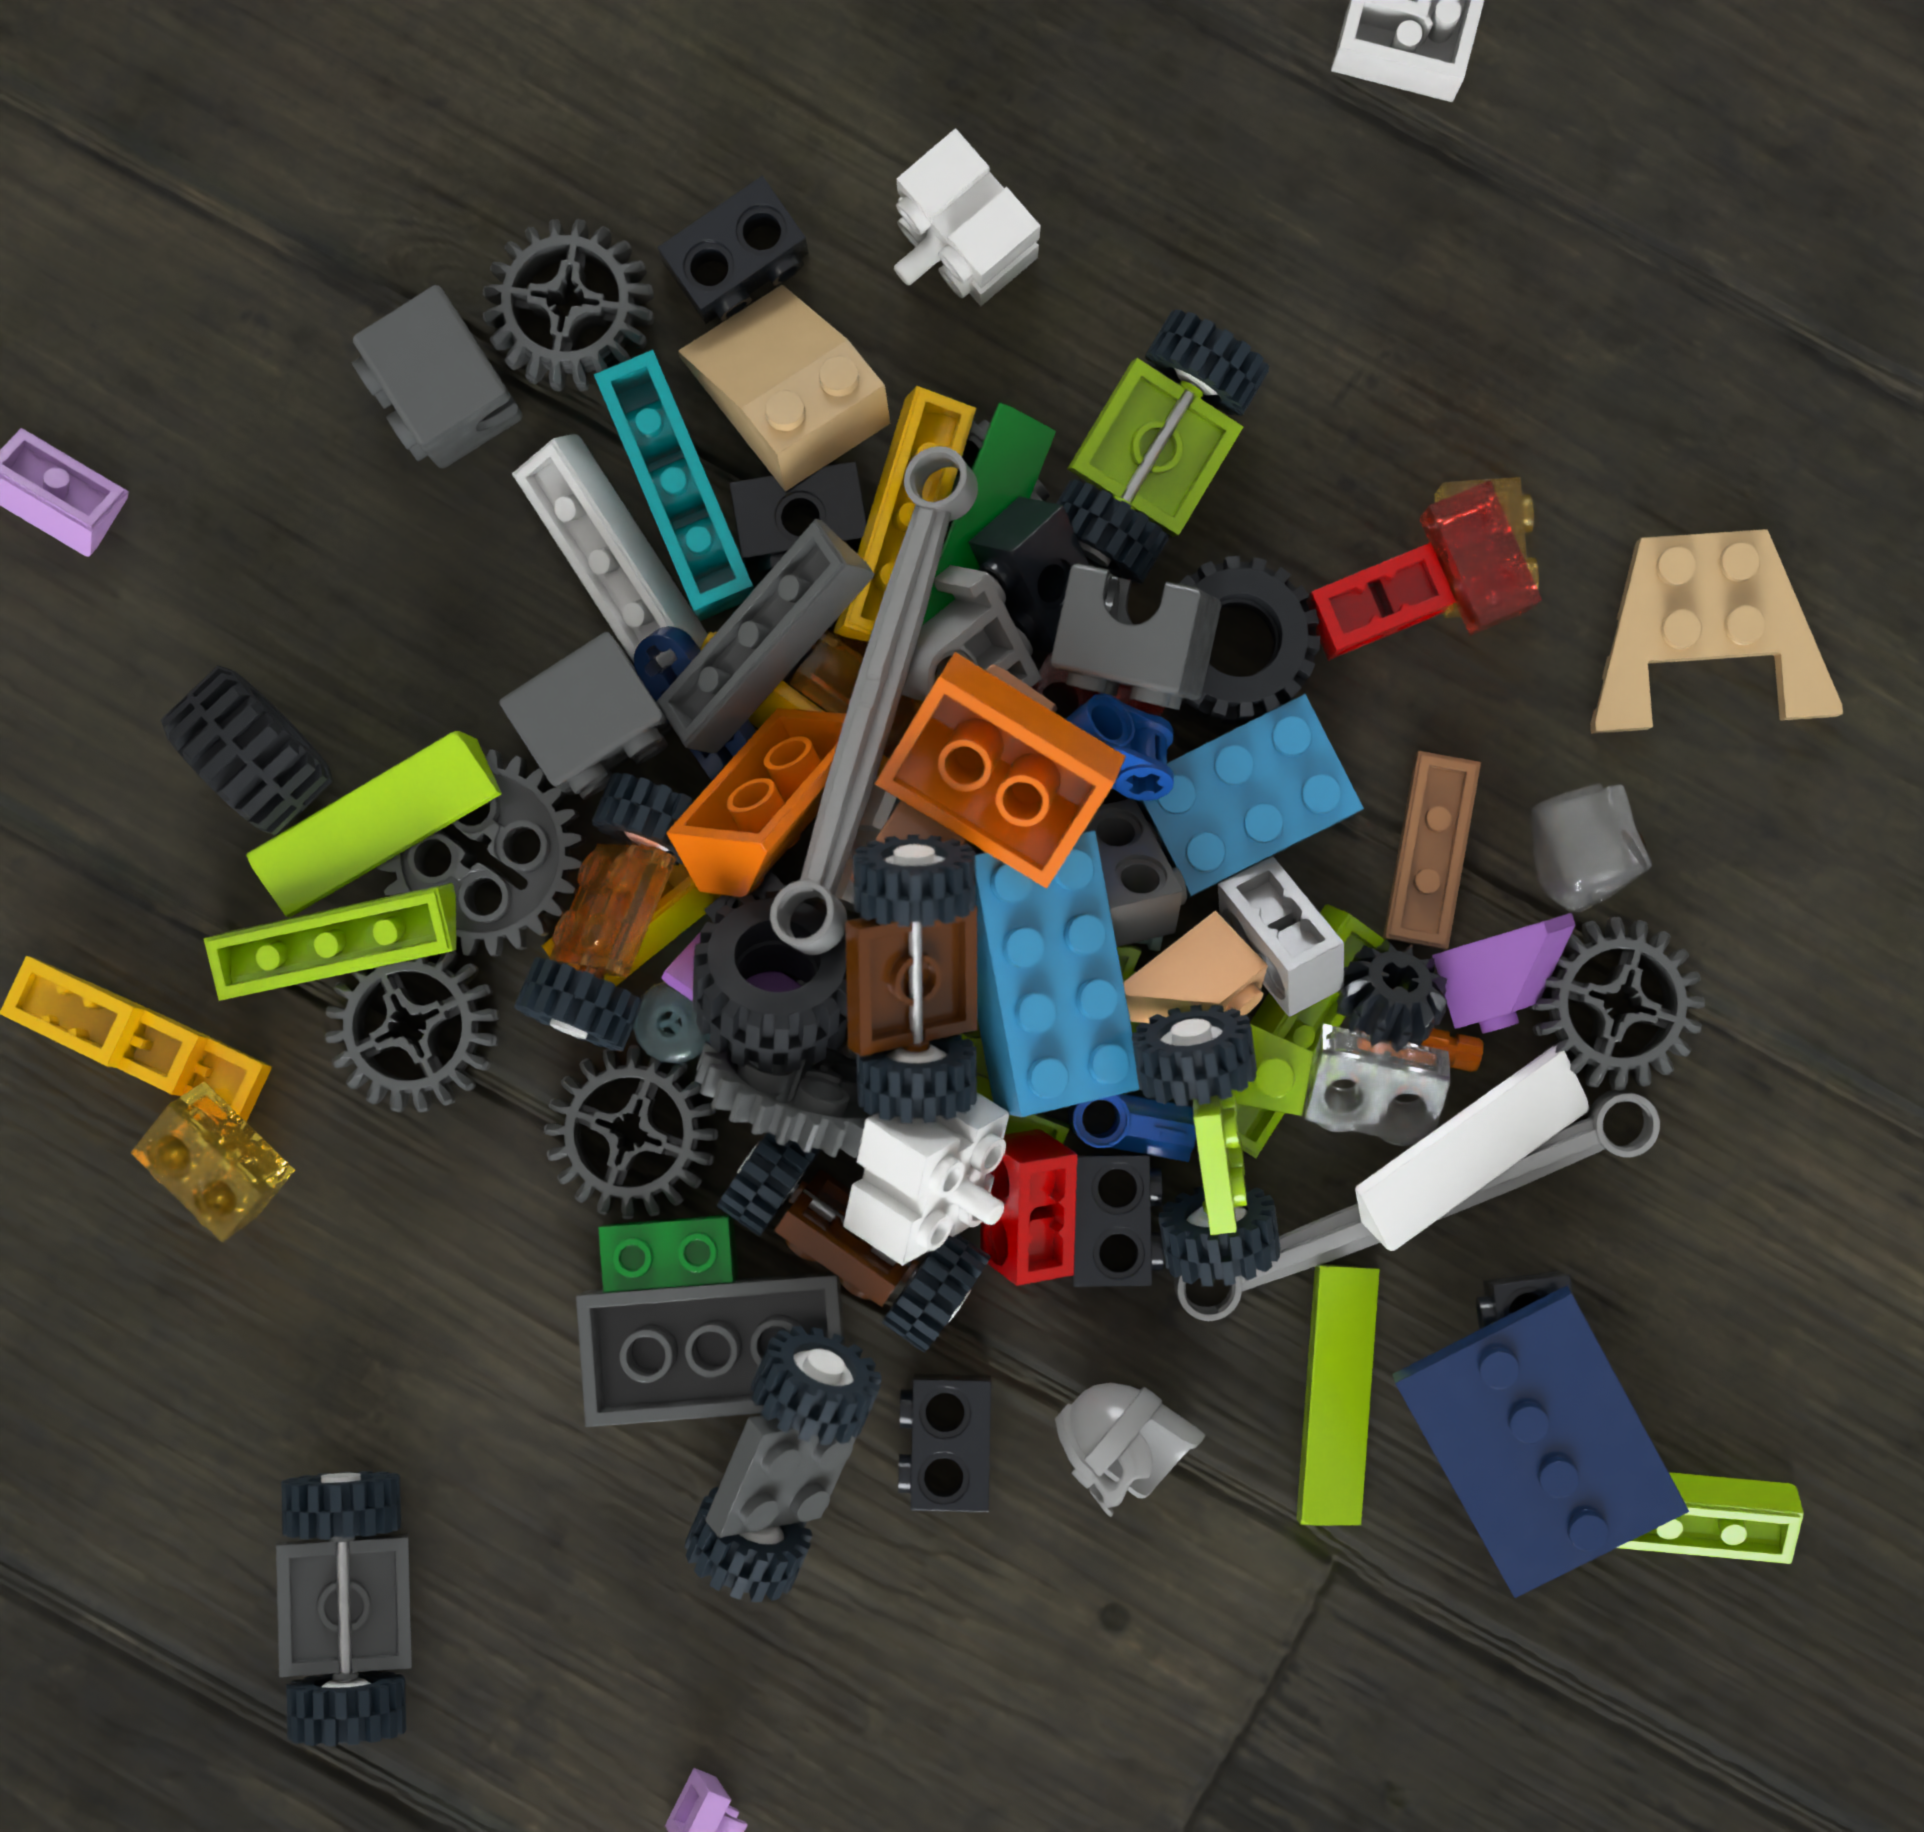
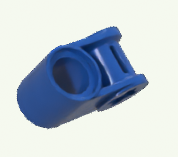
(1132, 735)

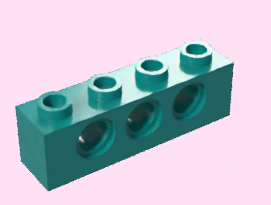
(675, 485)

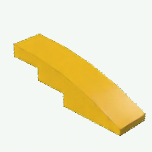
(131, 1036)

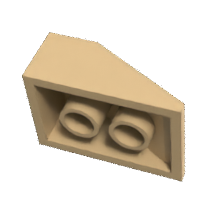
(789, 385)

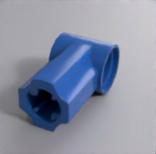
(1141, 1127)

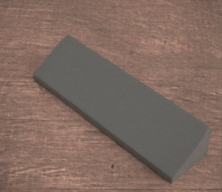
(764, 638)

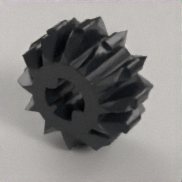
(1392, 996)

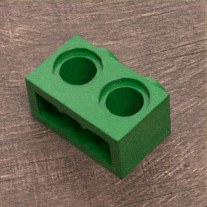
(668, 1253)

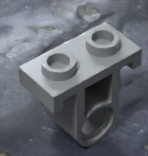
(973, 627)

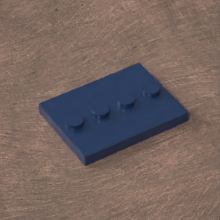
(1540, 1442)

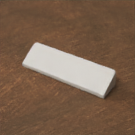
(605, 545)
(1471, 1149)

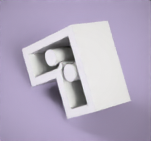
(1409, 43)

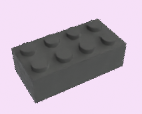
(693, 1345)

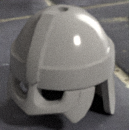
(1125, 1437)

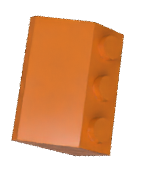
(1001, 770)
(758, 802)

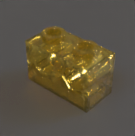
(212, 1161)

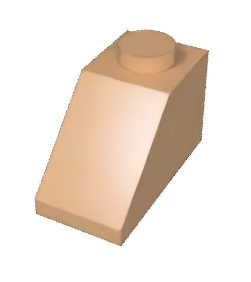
(1200, 968)

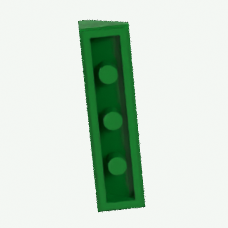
(1004, 471)

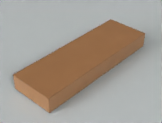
(1431, 850)

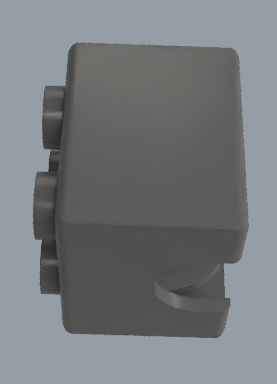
(435, 379)
(1157, 658)
(587, 717)

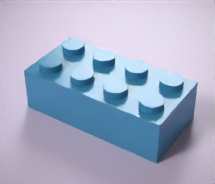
(1050, 986)

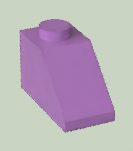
(1502, 973)

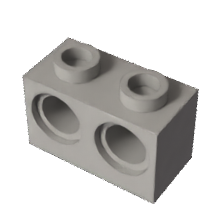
(1286, 933)

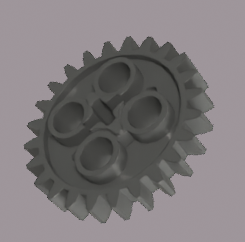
(516, 810)
(802, 1105)

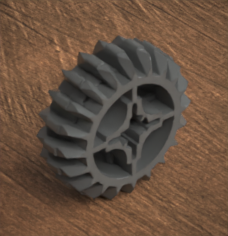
(573, 253)
(1627, 977)
(426, 1050)
(612, 1184)

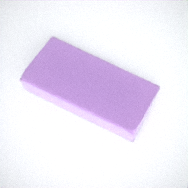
(57, 492)

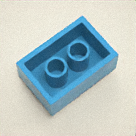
(1251, 796)

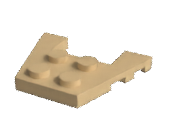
(1706, 602)

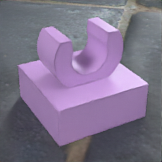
(704, 1807)

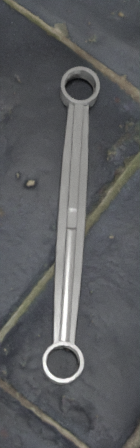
(874, 700)
(1345, 1234)

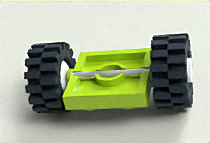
(1159, 443)
(1222, 1226)

